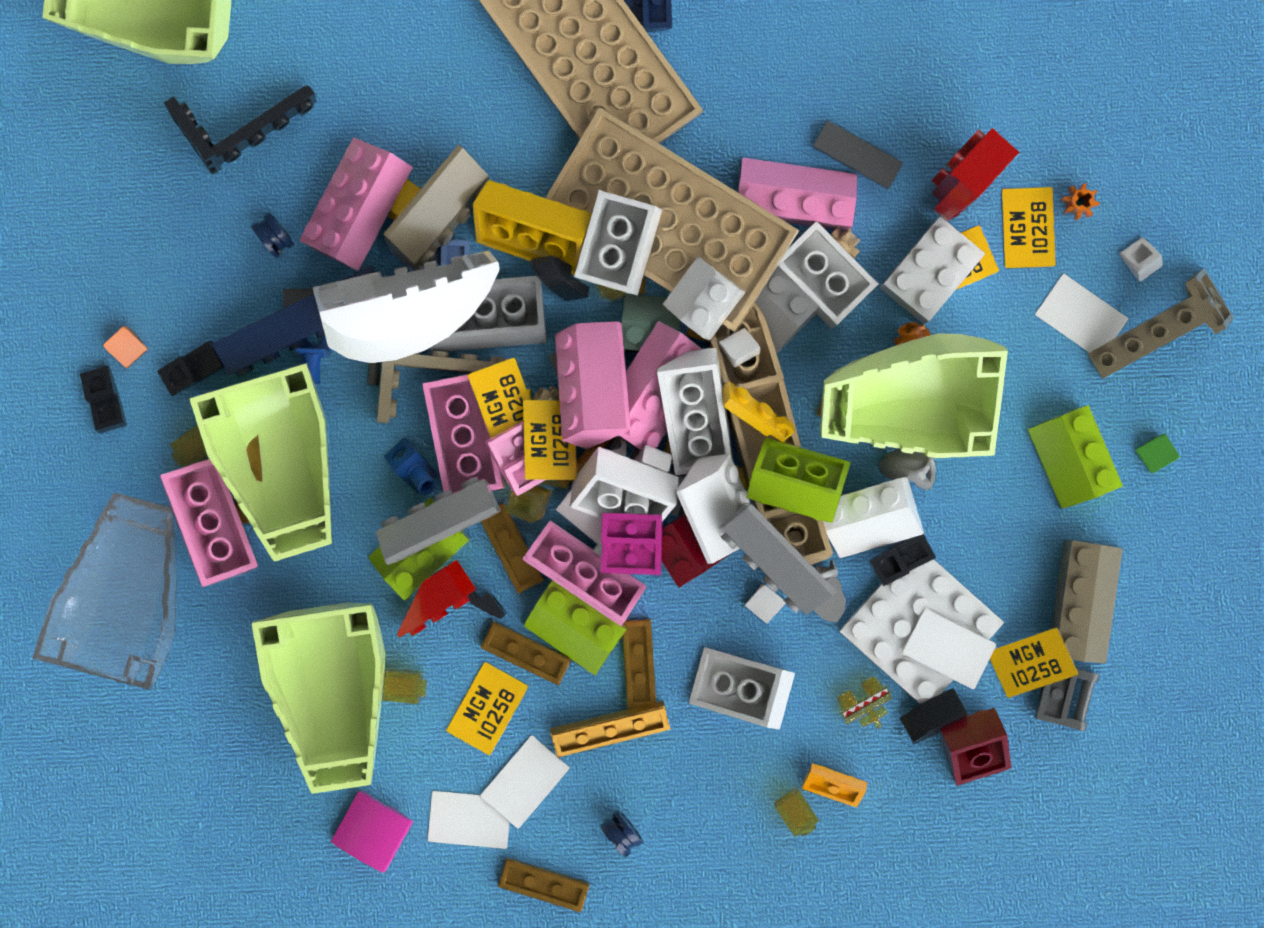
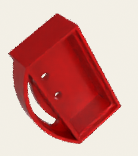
(971, 172)

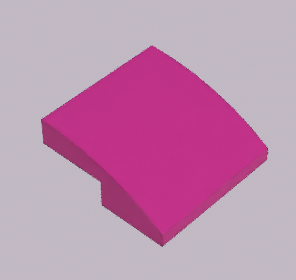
(631, 543)
(371, 831)

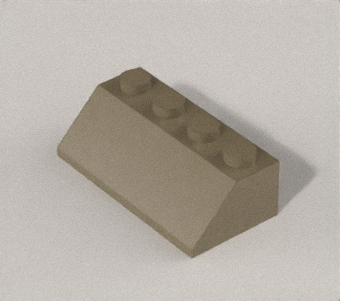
(436, 210)
(1086, 598)

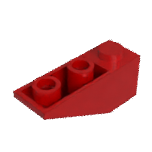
(438, 592)

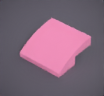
(508, 455)

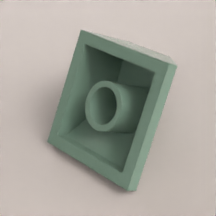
(640, 318)

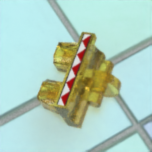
(876, 697)

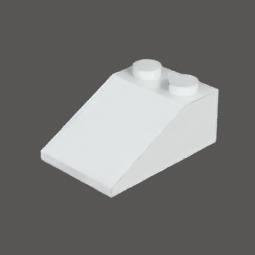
(741, 688)

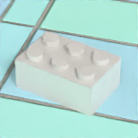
(618, 242)
(932, 270)
(622, 486)

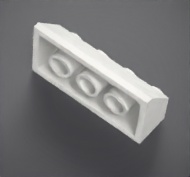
(694, 408)

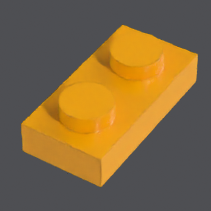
(834, 785)

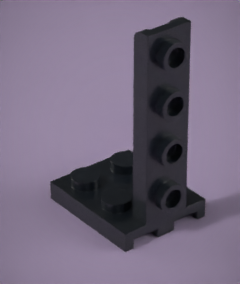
(248, 135)

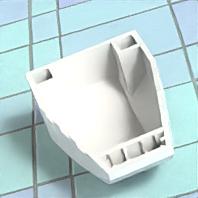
(404, 312)

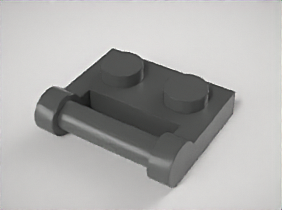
(1056, 700)

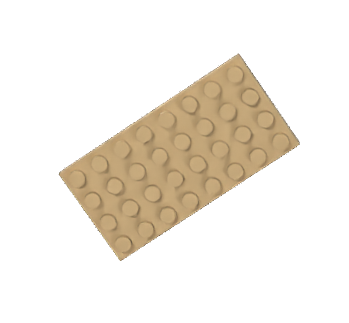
(596, 58)
(697, 213)

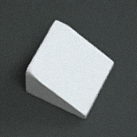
(1142, 259)
(740, 347)
(655, 458)
(765, 603)

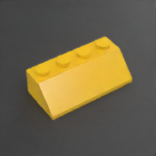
(529, 224)

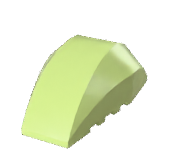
(154, 28)
(920, 397)
(293, 500)
(326, 688)

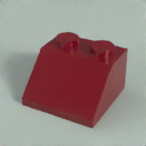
(682, 552)
(976, 746)

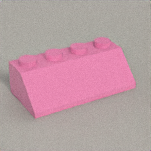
(800, 192)
(592, 383)
(208, 522)
(579, 571)

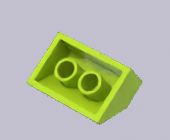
(1075, 457)
(798, 480)
(410, 572)
(574, 627)

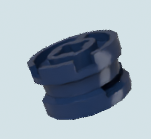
(272, 235)
(621, 833)

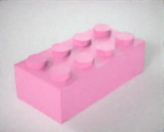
(356, 203)
(643, 387)
(459, 434)

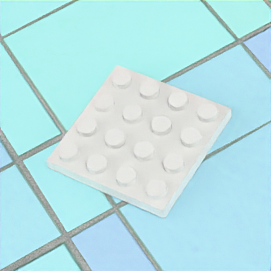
(892, 612)

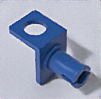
(312, 356)
(412, 468)

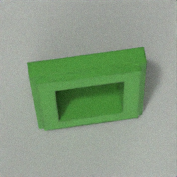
(1157, 453)

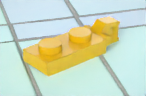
(755, 413)

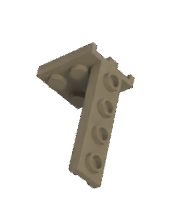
(1201, 307)
(437, 361)

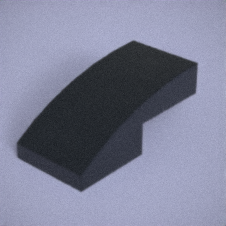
(557, 277)
(191, 368)
(104, 399)
(902, 558)
(487, 603)
(933, 715)

